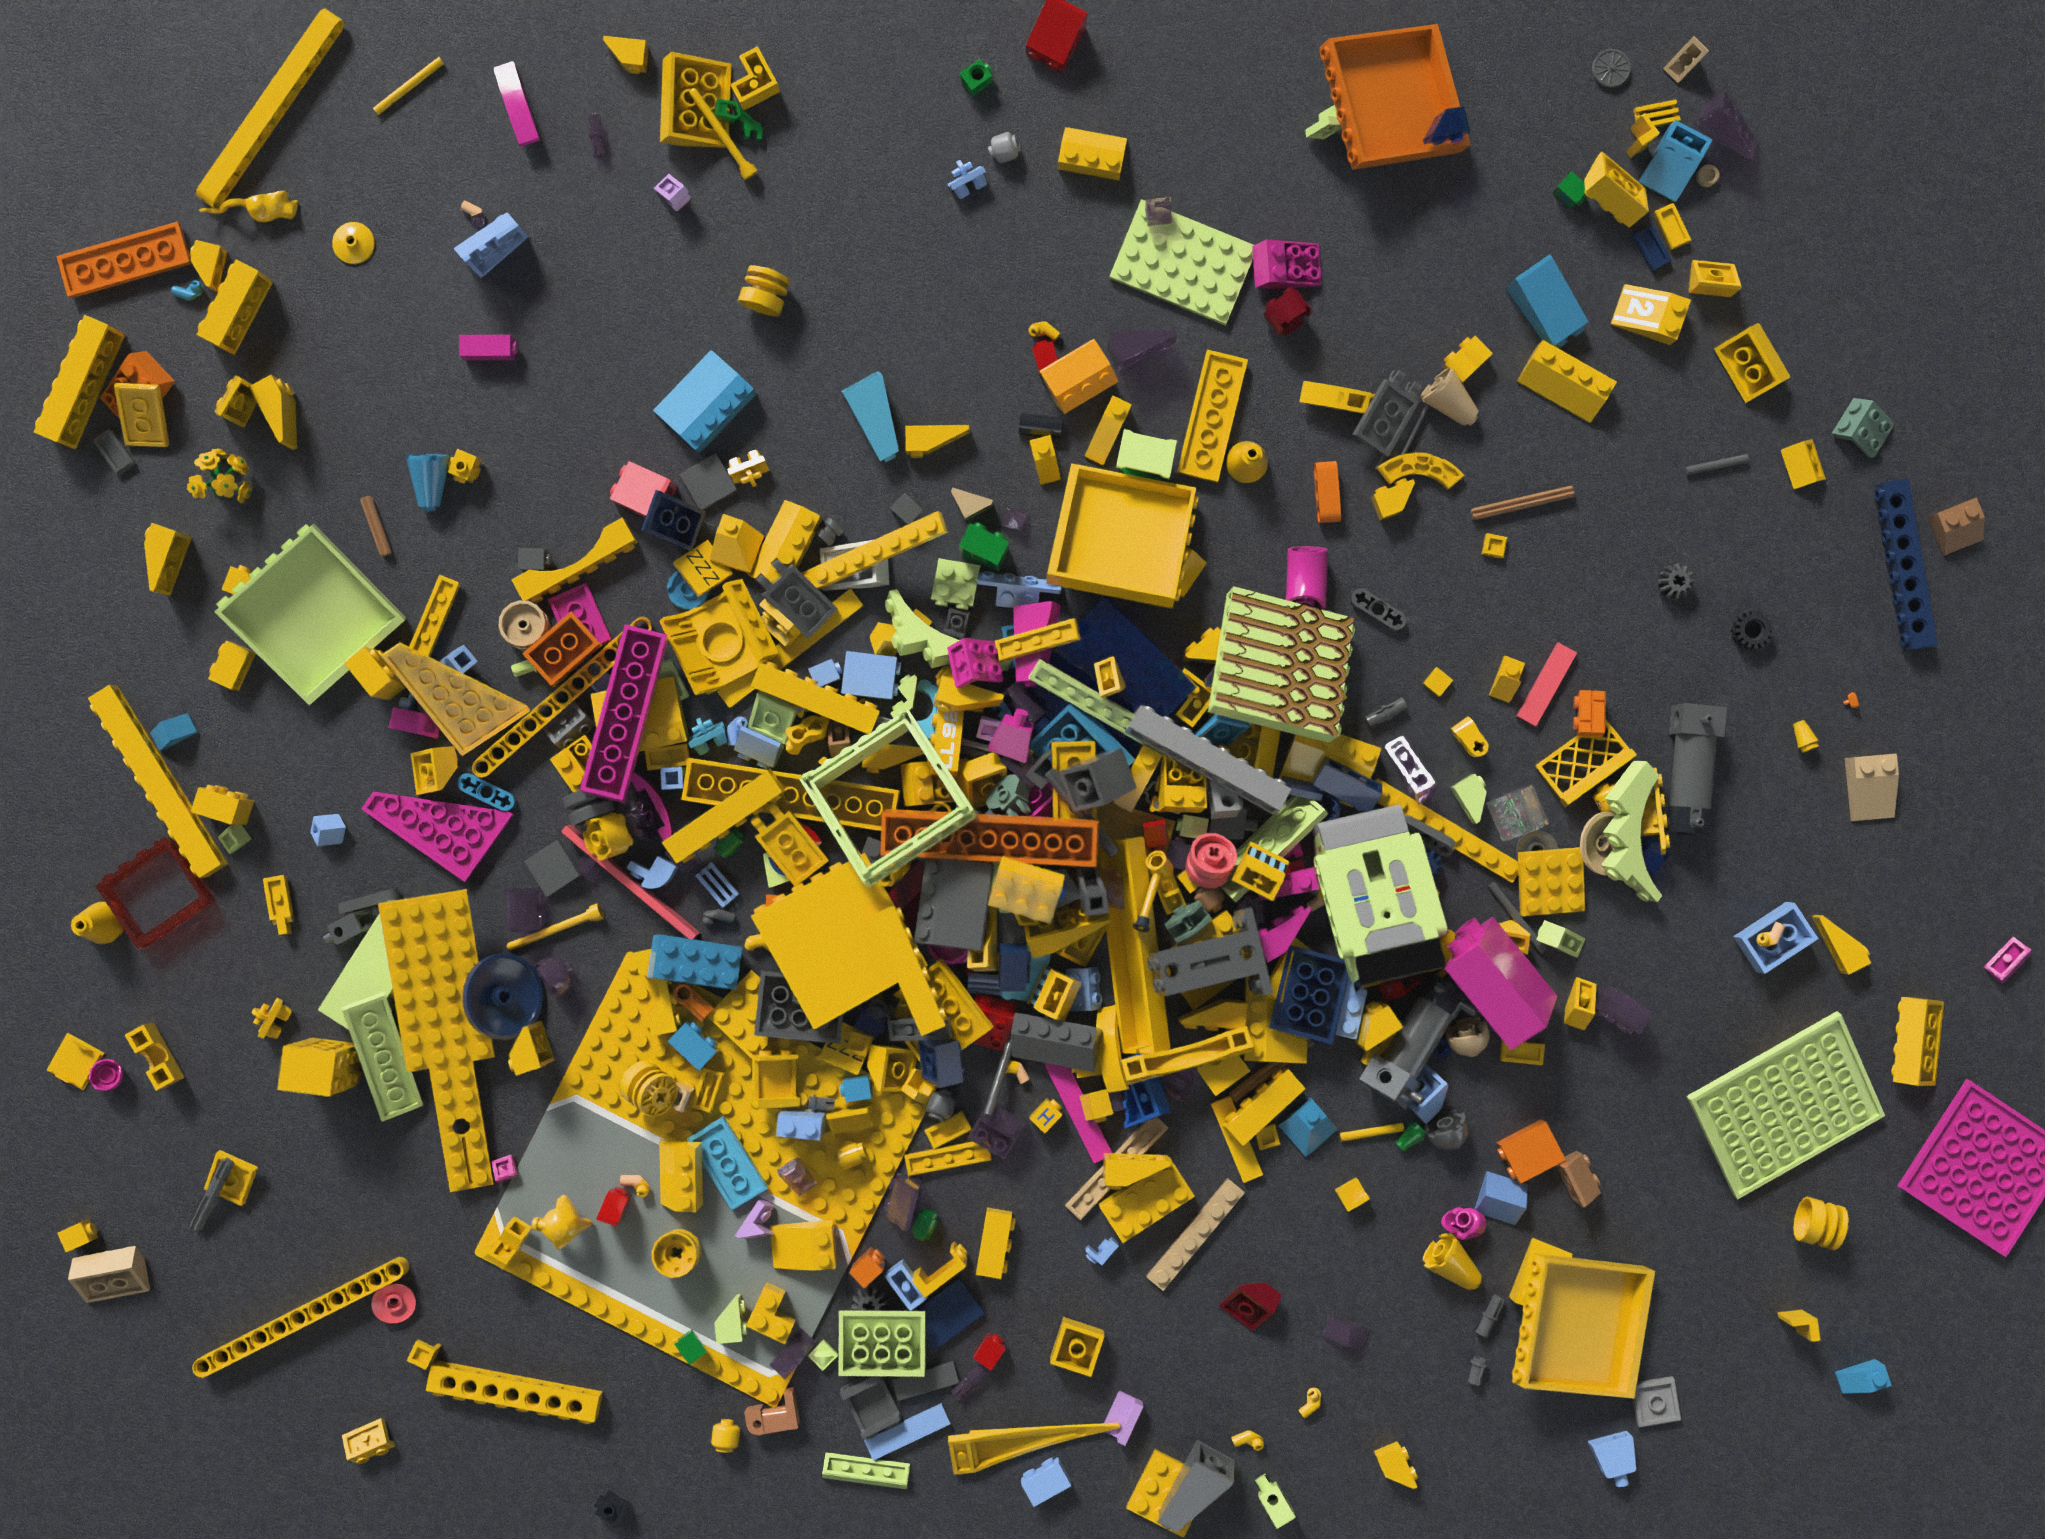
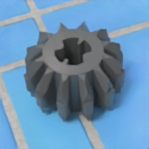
(1672, 574)
(869, 1296)

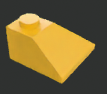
(736, 544)
(433, 768)
(890, 1066)

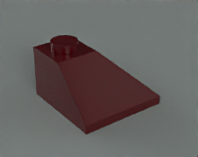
(1251, 1303)

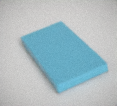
(729, 1164)

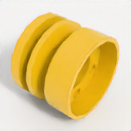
(765, 286)
(648, 1088)
(1820, 1223)
(667, 1262)

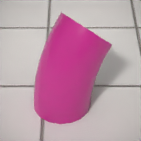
(1307, 576)

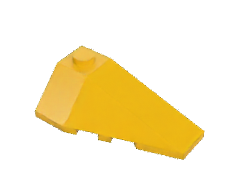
(1065, 928)

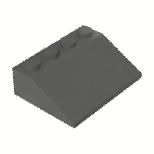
(954, 904)
(783, 1017)

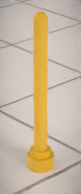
(746, 168)
(593, 913)

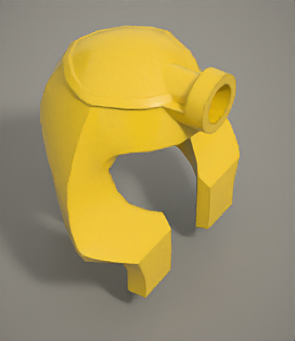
(562, 1223)

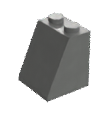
(1098, 780)

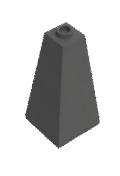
(1198, 1484)

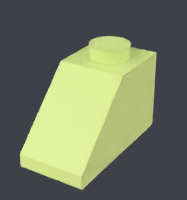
(1471, 796)
(1560, 938)

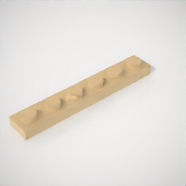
(1195, 1234)

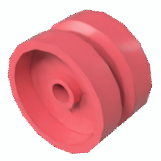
(1211, 860)

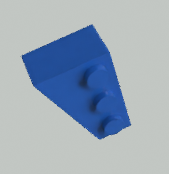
(1144, 1101)

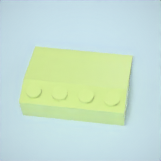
(882, 1343)

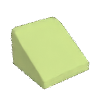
(234, 838)

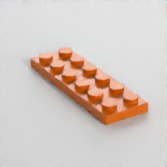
(124, 260)

